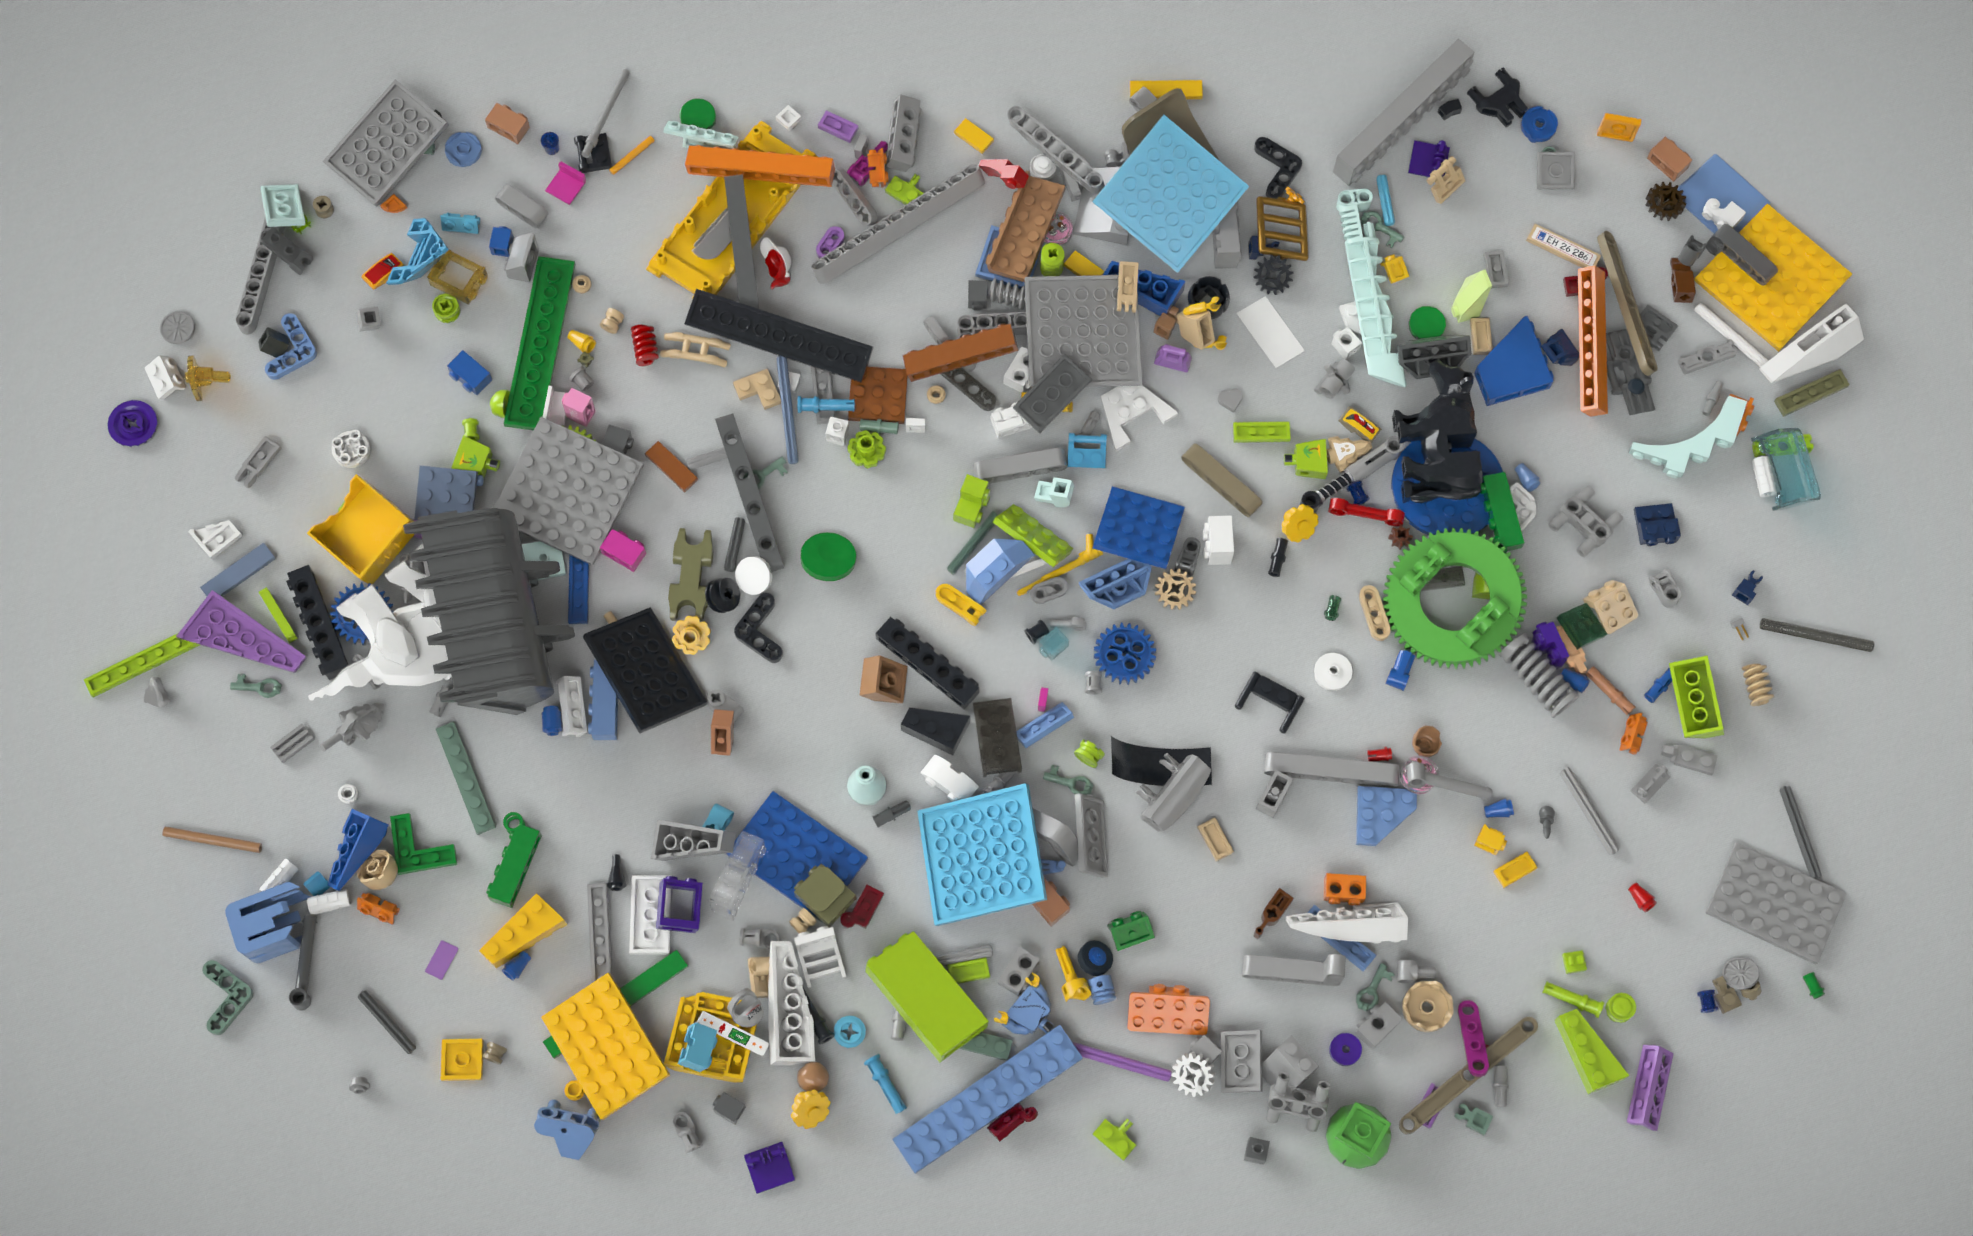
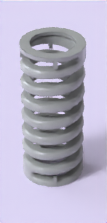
(1523, 672)

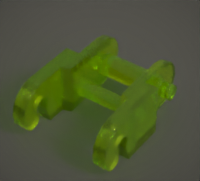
(307, 224)

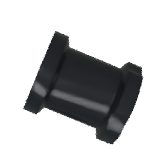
(1036, 631)

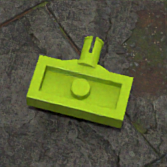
(903, 190)
(1115, 1138)

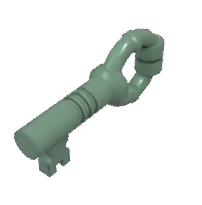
(1394, 236)
(778, 464)
(259, 687)
(1071, 783)
(1371, 990)

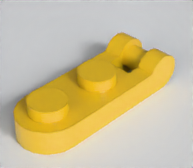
(959, 603)

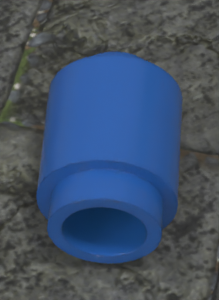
(551, 720)

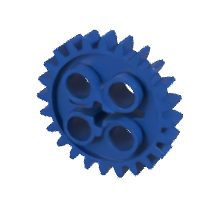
(347, 627)
(1117, 668)

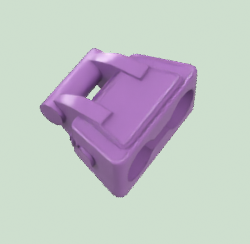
(1173, 358)

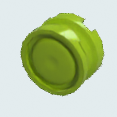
(446, 308)
(1089, 753)
(1620, 1007)

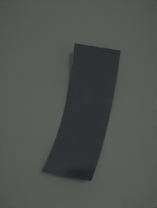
(1142, 763)

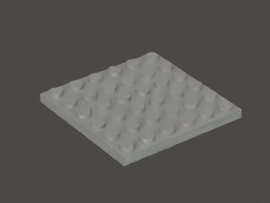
(1083, 322)
(568, 490)

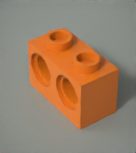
(1344, 883)

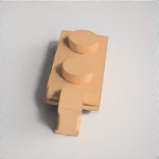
(1576, 657)

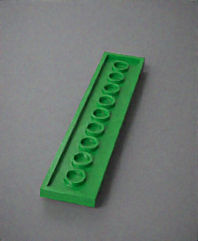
(539, 342)

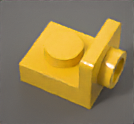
(1395, 268)

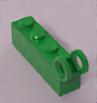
(1501, 511)
(515, 861)

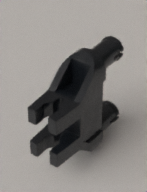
(1502, 100)

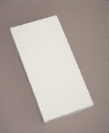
(644, 903)

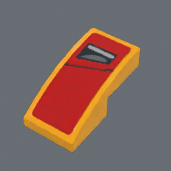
(380, 271)

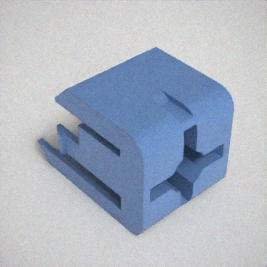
(255, 930)

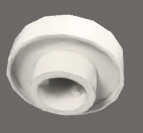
(1042, 167)

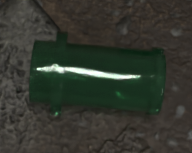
(1332, 608)

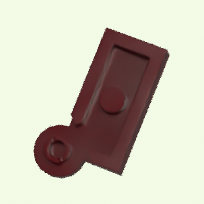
(864, 908)
(1011, 1120)

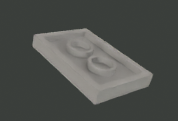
(1241, 1061)

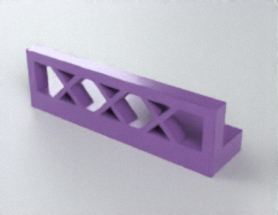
(1647, 1085)

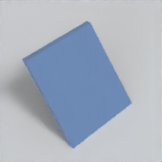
(1721, 182)

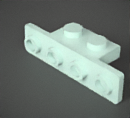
(695, 136)

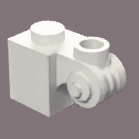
(1730, 215)

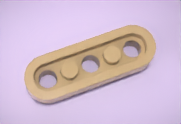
(1374, 605)

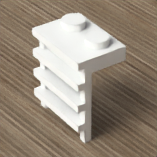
(816, 943)

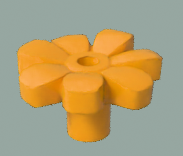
(1293, 196)

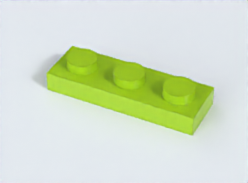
(1261, 432)

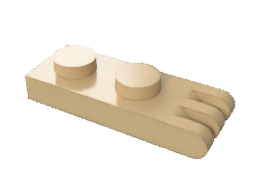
(1127, 286)

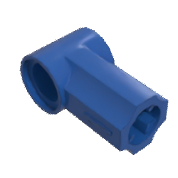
(1399, 673)

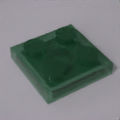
(1581, 626)

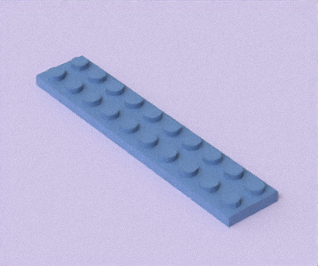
(987, 1099)

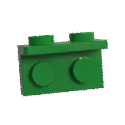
(1131, 930)

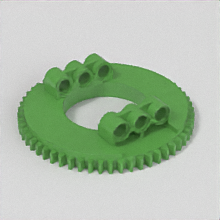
(1481, 634)

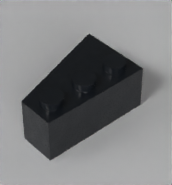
(936, 728)

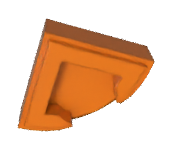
(393, 205)

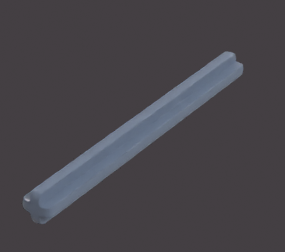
(787, 410)

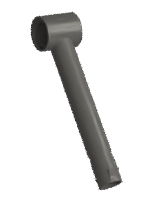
(309, 923)

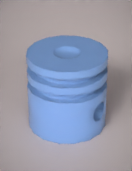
(1102, 994)

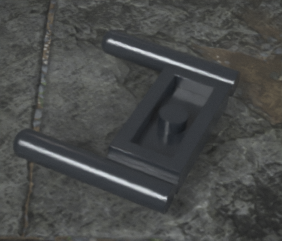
(1274, 694)

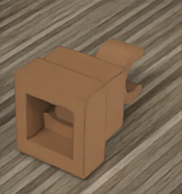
(1166, 323)

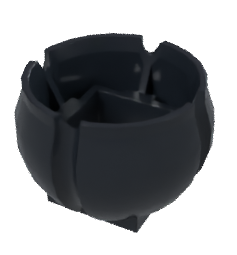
(1212, 287)

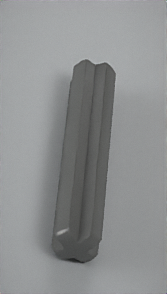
(734, 544)

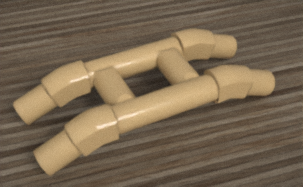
(702, 357)

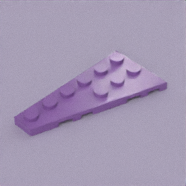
(230, 630)

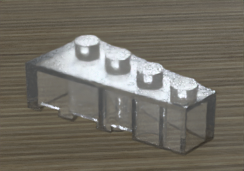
(737, 875)

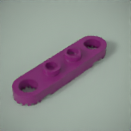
(1473, 1038)

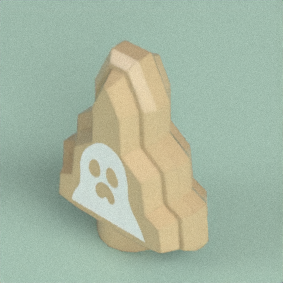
(1345, 451)

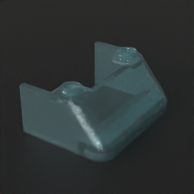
(1791, 466)

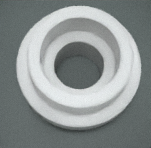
(348, 788)

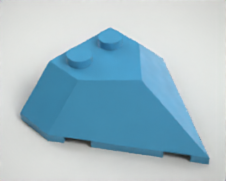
(426, 254)

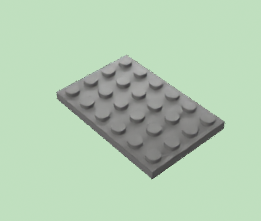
(386, 143)
(1776, 903)

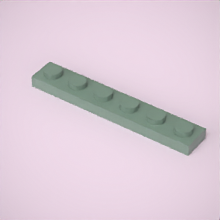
(465, 778)

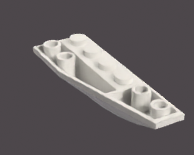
(1817, 346)

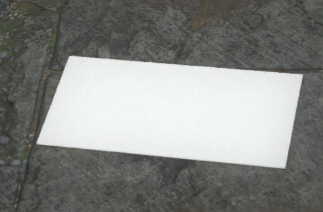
(1270, 332)

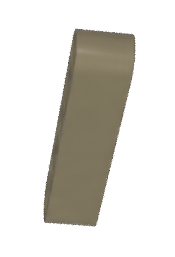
(1221, 480)

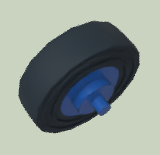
(1095, 958)

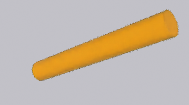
(631, 155)

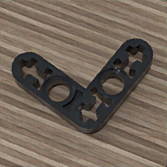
(1284, 164)
(753, 633)

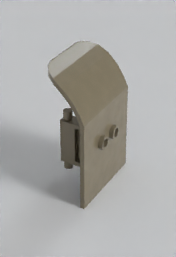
(1175, 108)

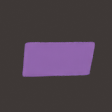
(441, 960)

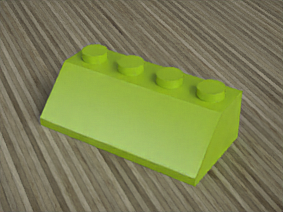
(1696, 698)

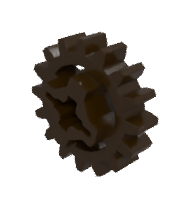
(1669, 209)

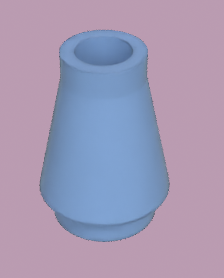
(1527, 478)

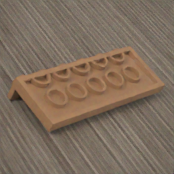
(1024, 228)

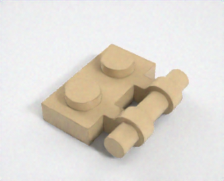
(1447, 184)

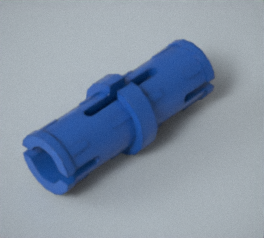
(1660, 685)

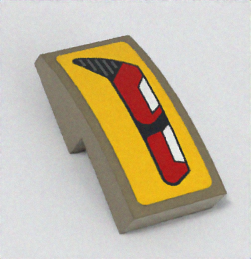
(1360, 424)

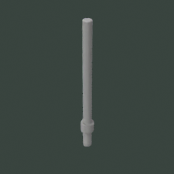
(592, 139)

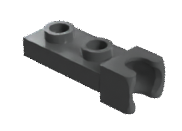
(286, 250)

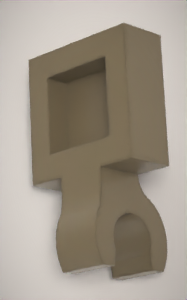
(1726, 998)

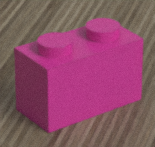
(623, 550)

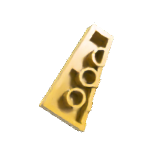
(528, 926)

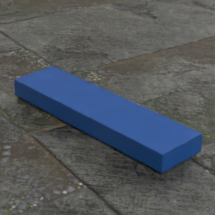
(578, 591)

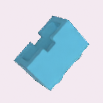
(699, 1047)

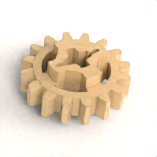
(1170, 582)

